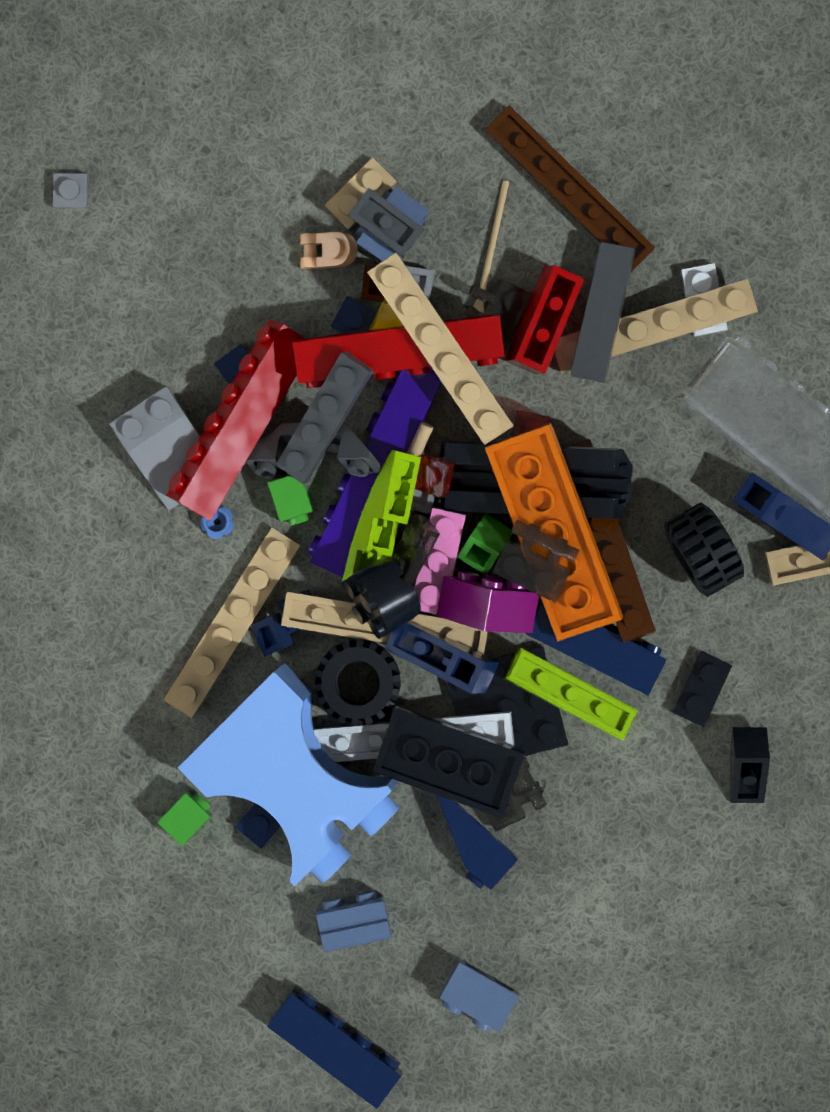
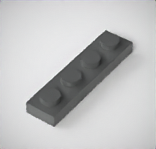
(325, 417)

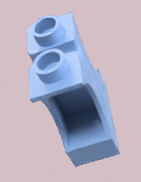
(276, 761)

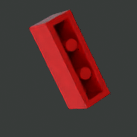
(544, 319)

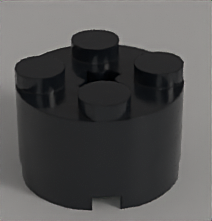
(382, 597)

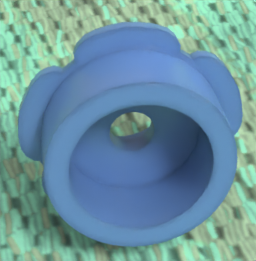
(224, 528)

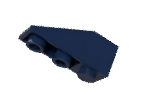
(785, 515)

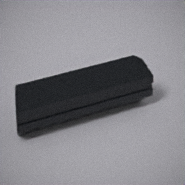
(598, 474)

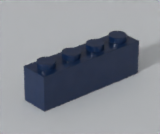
(605, 652)
(335, 1048)

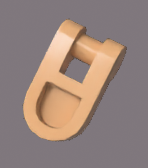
(337, 250)

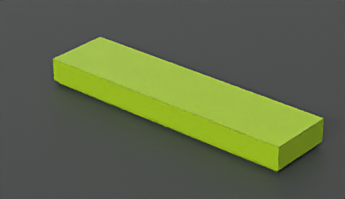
(570, 694)

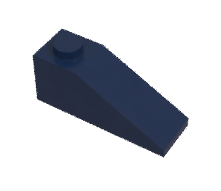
(443, 657)
(479, 849)

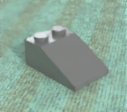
(157, 439)

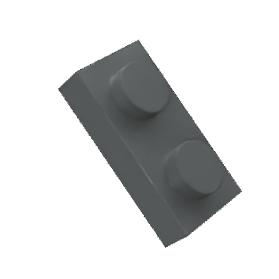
(386, 222)

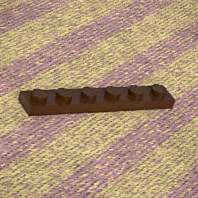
(566, 184)
(622, 575)

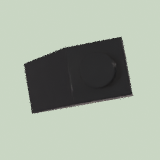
(749, 764)

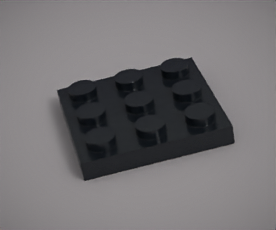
(534, 721)

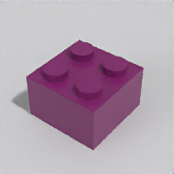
(487, 603)

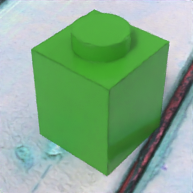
(291, 500)
(485, 544)
(186, 816)

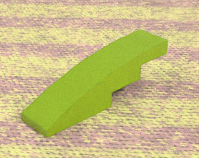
(384, 509)

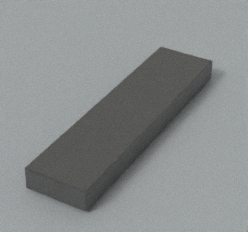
(603, 312)

